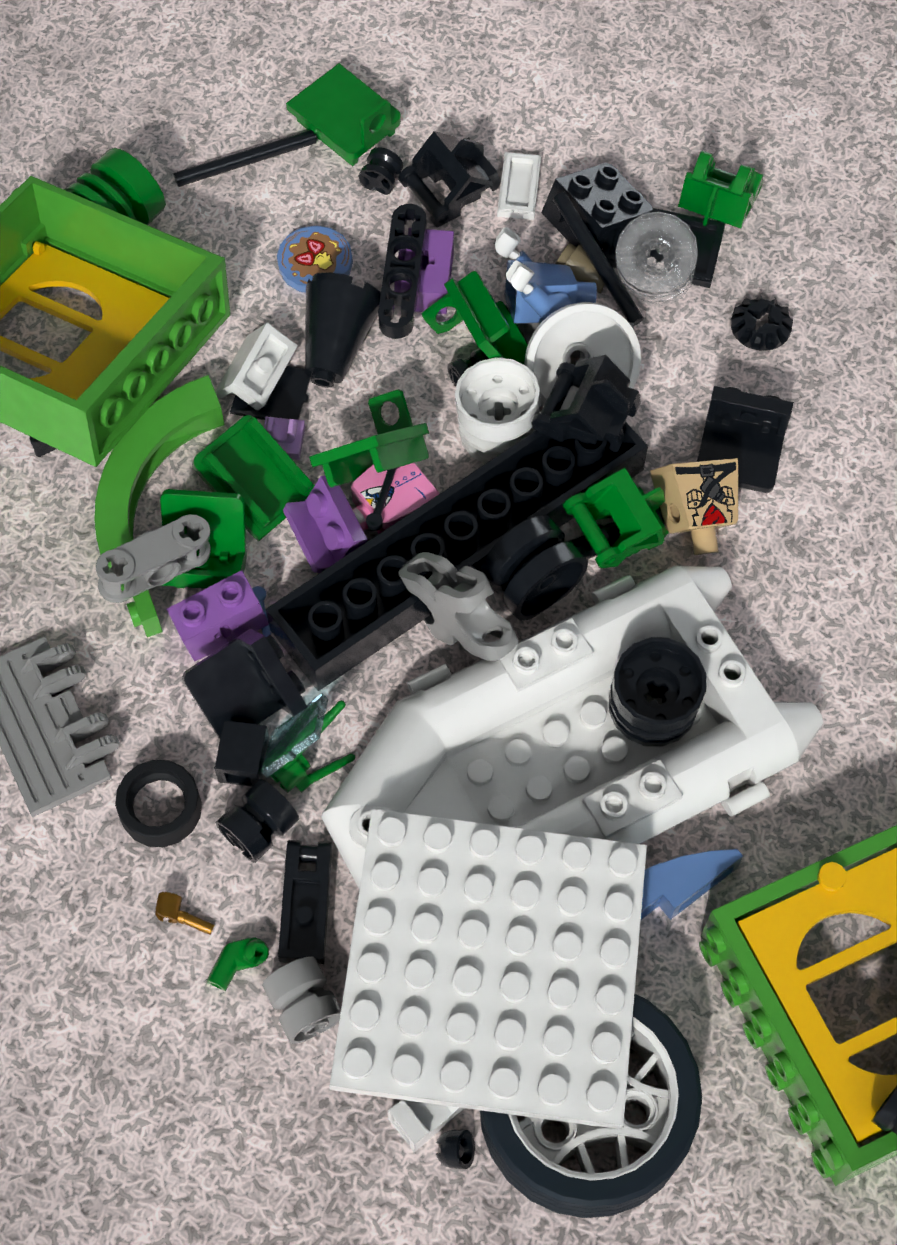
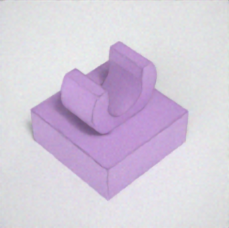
(287, 433)

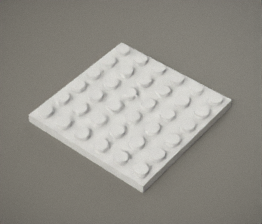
(492, 969)

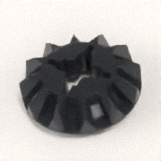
(768, 336)

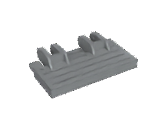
(42, 730)

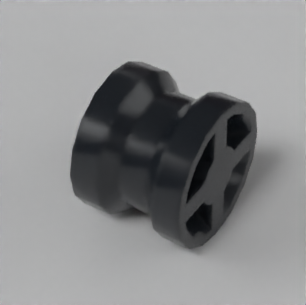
(381, 170)

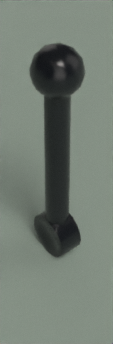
(374, 520)

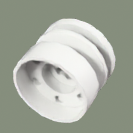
(495, 406)

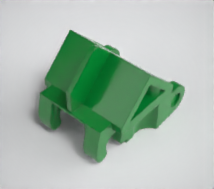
(720, 193)
(631, 510)

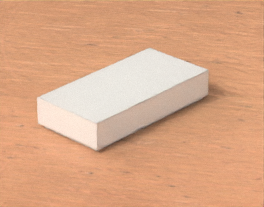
(519, 186)

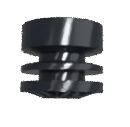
(662, 670)

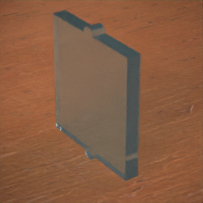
(295, 735)

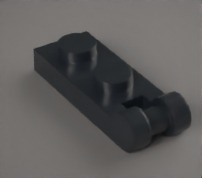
(305, 902)

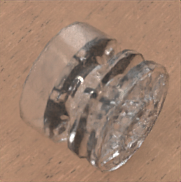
(645, 278)

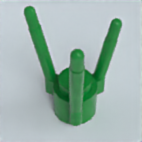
(293, 772)

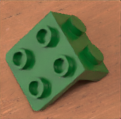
(227, 533)

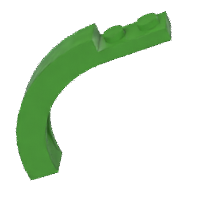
(134, 459)

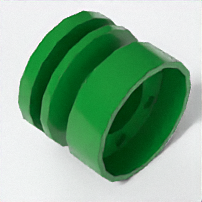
(121, 185)

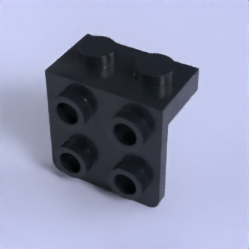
(600, 197)
(746, 429)
(244, 682)

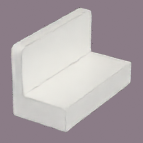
(257, 366)

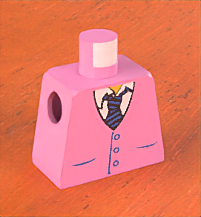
(407, 493)

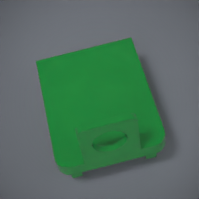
(344, 113)
(486, 319)
(390, 449)
(257, 468)

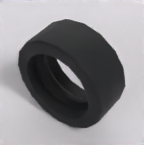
(147, 773)

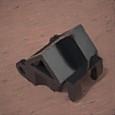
(456, 163)
(597, 407)

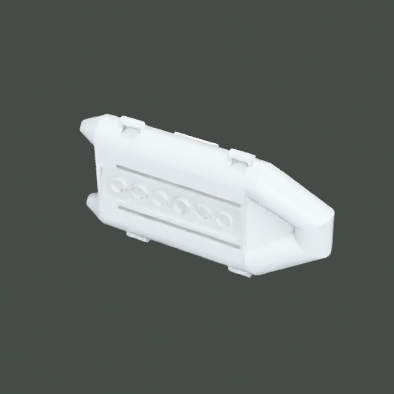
(536, 739)

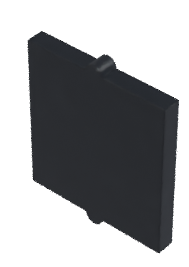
(285, 400)

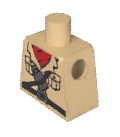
(699, 499)

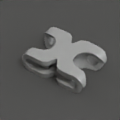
(458, 606)

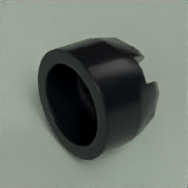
(450, 1147)

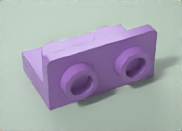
(325, 525)

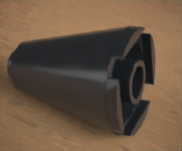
(336, 325)

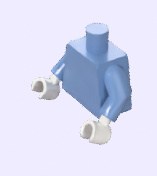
(538, 288)

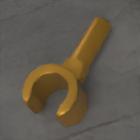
(169, 906)

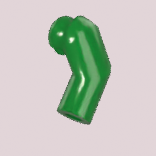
(237, 957)

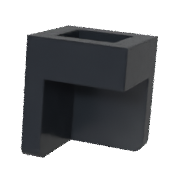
(241, 753)

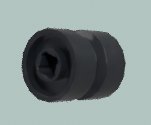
(260, 817)

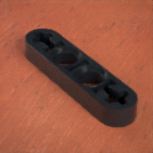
(402, 270)

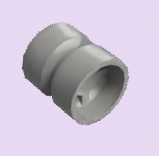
(301, 997)

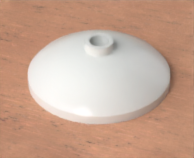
(586, 328)

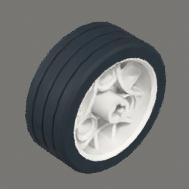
(666, 1135)

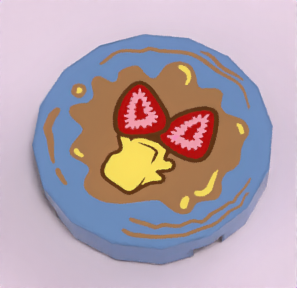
(312, 252)

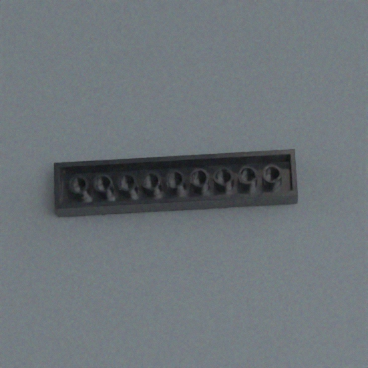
(362, 599)

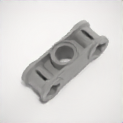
(153, 558)

